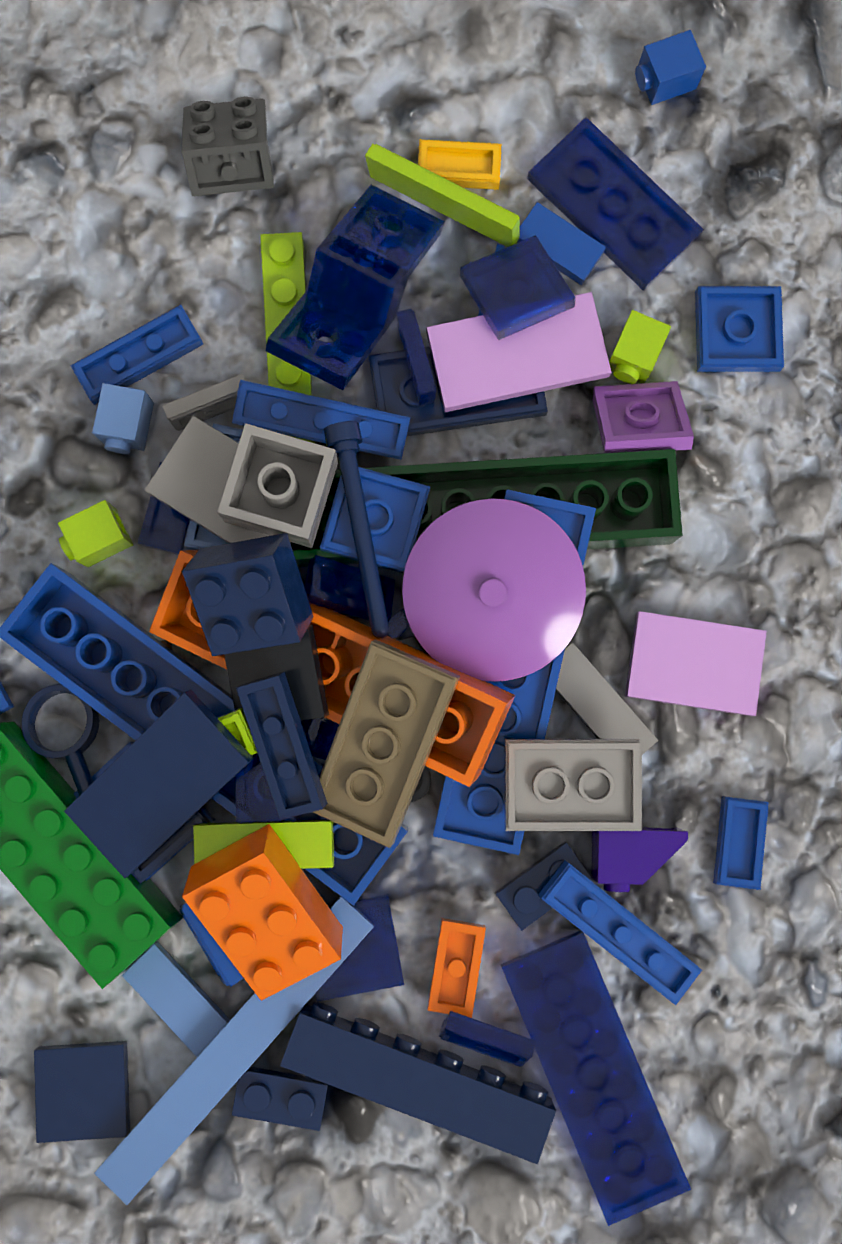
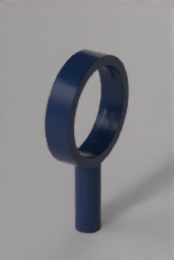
(72, 755)

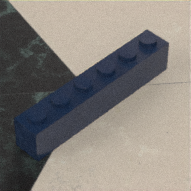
(420, 1081)

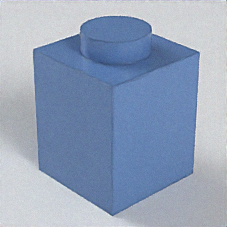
(123, 418)

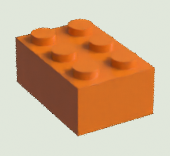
(264, 912)

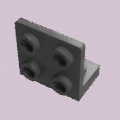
(226, 146)

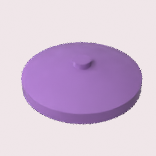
(494, 589)

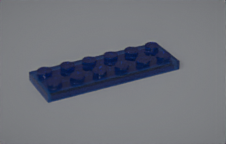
(595, 1077)

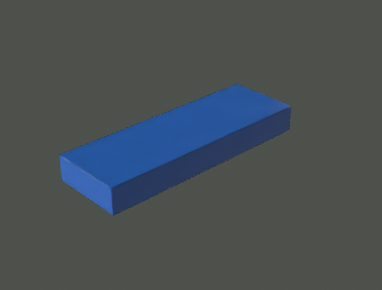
(138, 353)

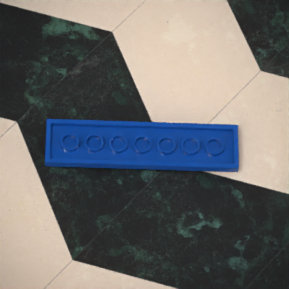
(478, 812)

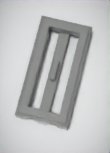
(203, 403)

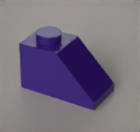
(632, 856)

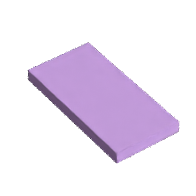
(550, 355)

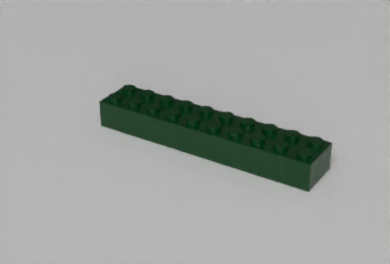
(630, 490)

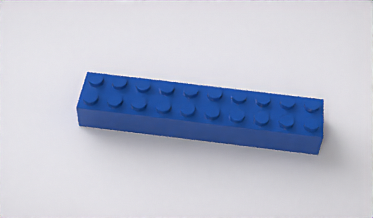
(136, 679)

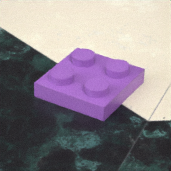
(642, 417)

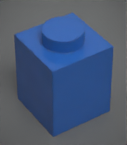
(670, 67)

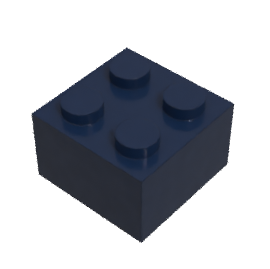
(248, 594)

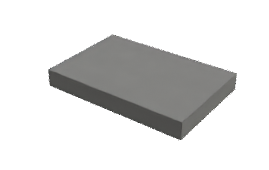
(195, 479)
(573, 785)

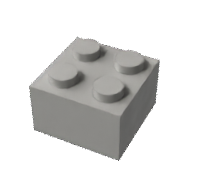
(278, 485)

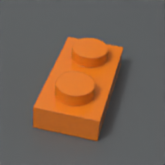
(456, 967)

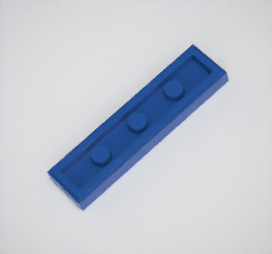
(308, 415)
(619, 932)

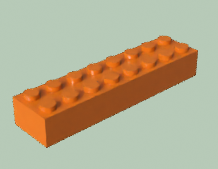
(342, 644)

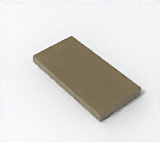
(384, 741)

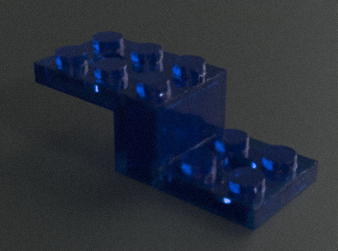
(355, 287)

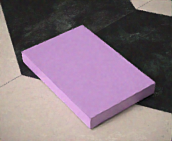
(695, 663)

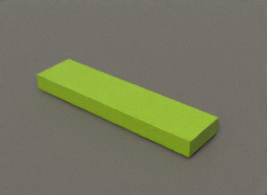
(443, 195)

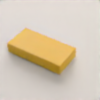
(463, 163)

